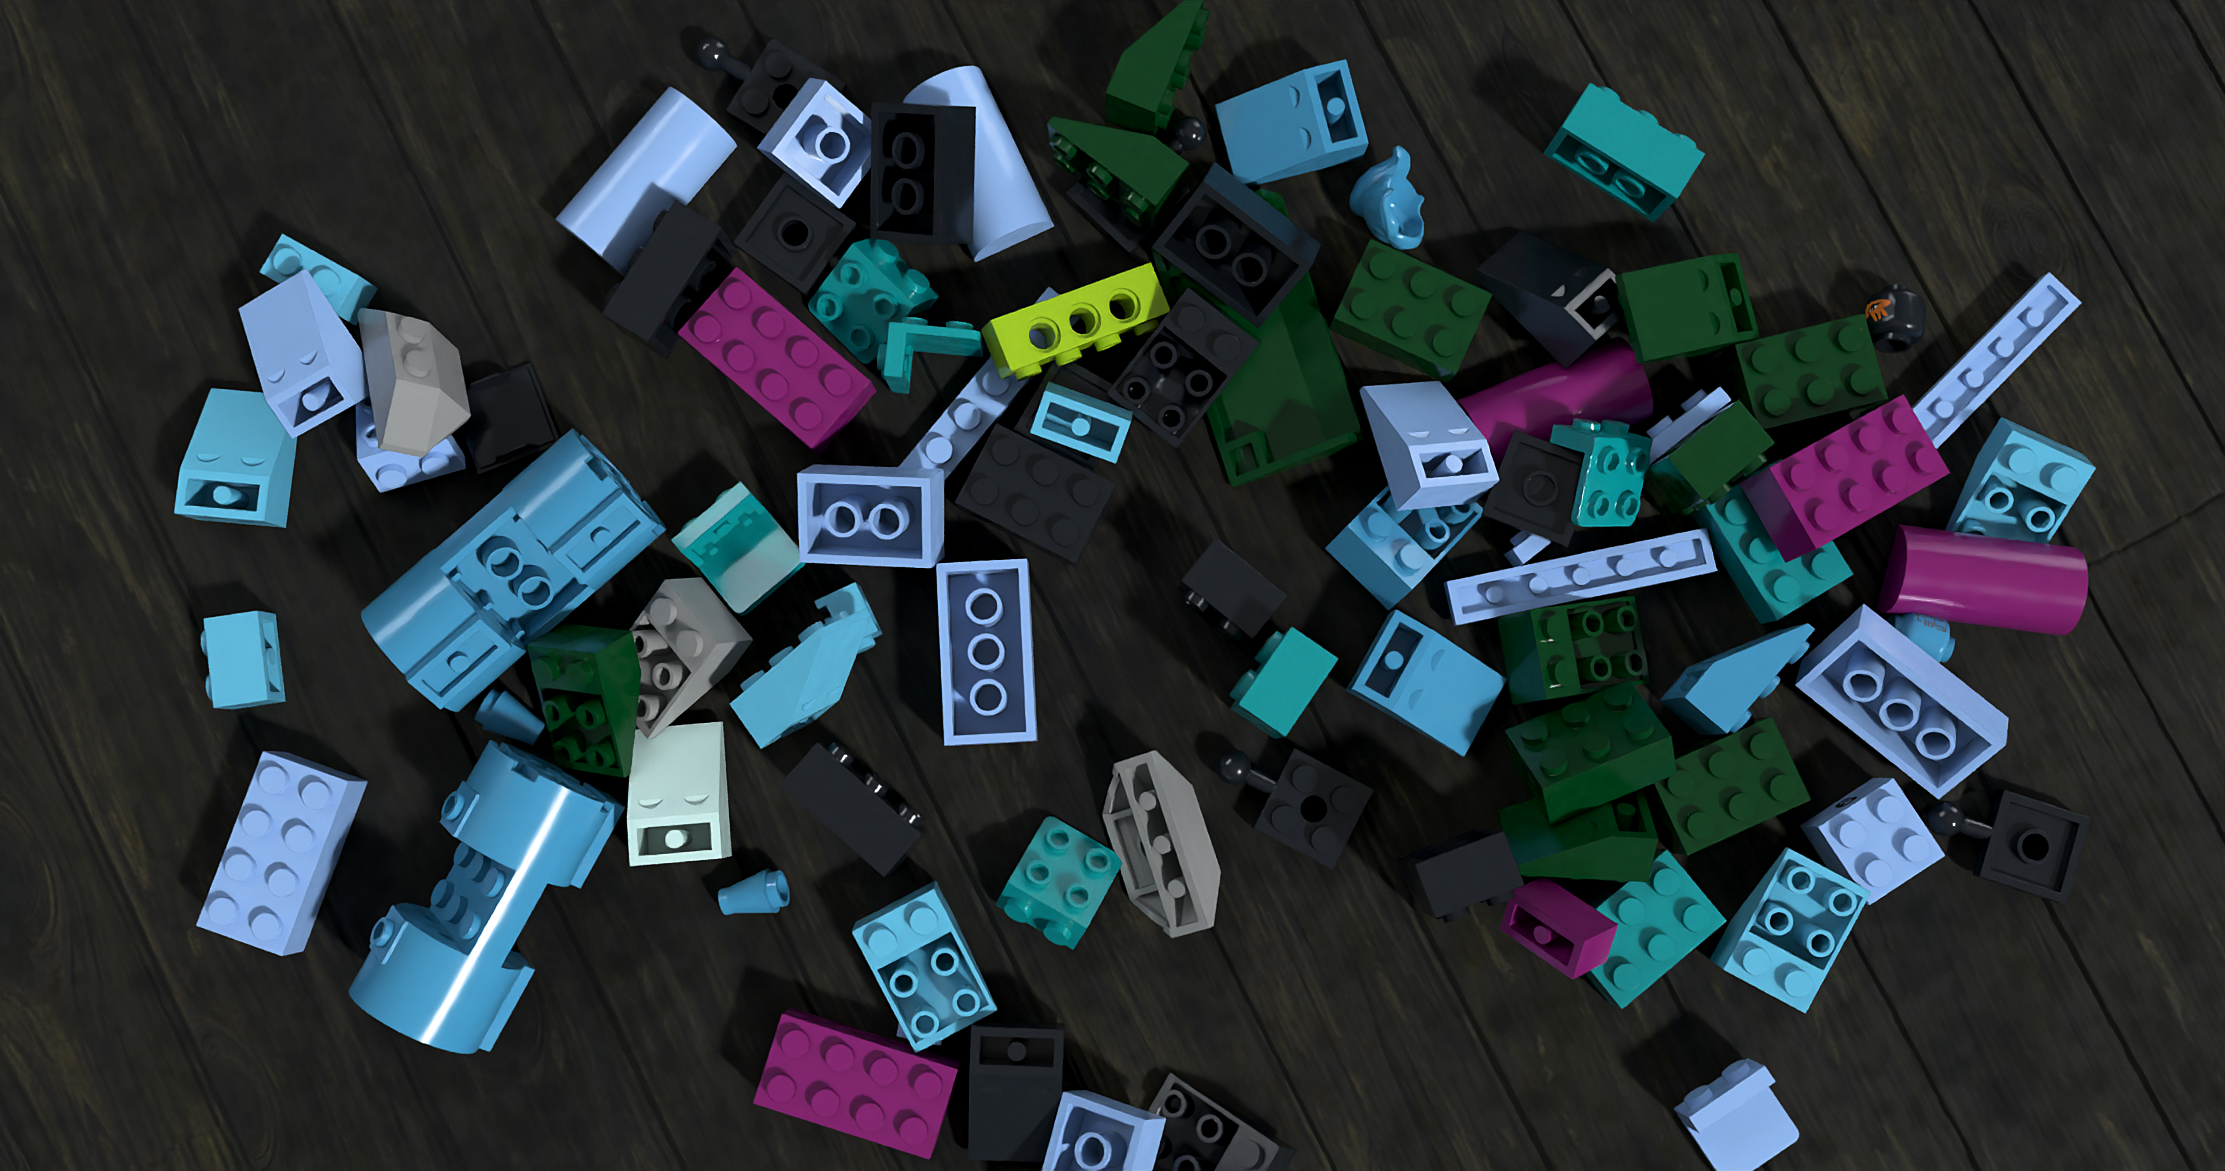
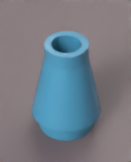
(508, 717)
(756, 894)

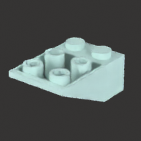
(678, 796)

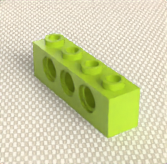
(1134, 290)

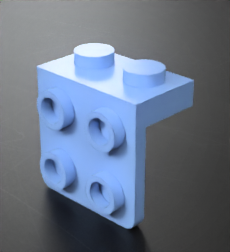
(393, 469)
(1738, 1118)

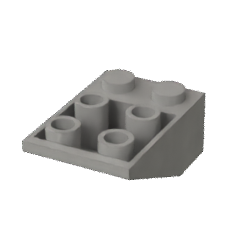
(683, 649)

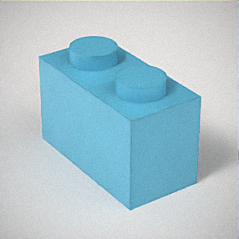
(340, 286)
(1082, 422)
(243, 660)

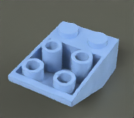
(303, 354)
(1428, 446)

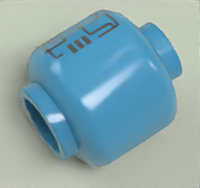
(1927, 632)

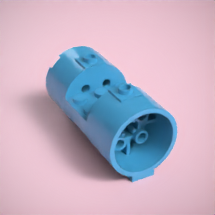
(511, 572)
(451, 966)

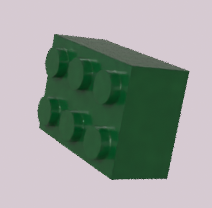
(1410, 311)
(1806, 374)
(1705, 461)
(1591, 752)
(1726, 787)

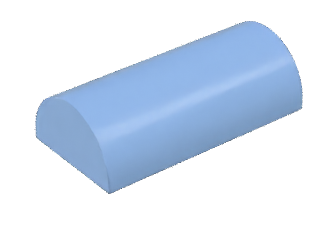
(656, 163)
(1004, 193)

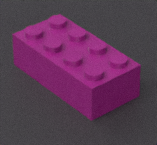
(777, 361)
(1844, 479)
(857, 1082)

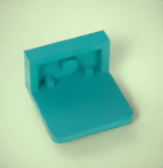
(866, 294)
(914, 334)
(1610, 471)
(740, 549)
(1059, 882)

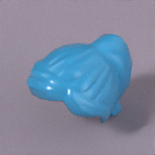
(1390, 202)

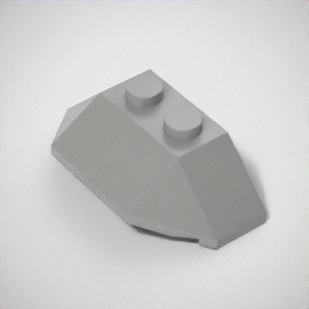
(412, 382)
(1162, 844)

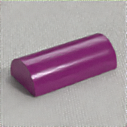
(1595, 387)
(1985, 580)

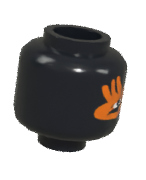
(1895, 318)

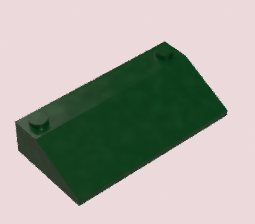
(1290, 394)

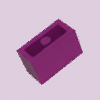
(1558, 927)

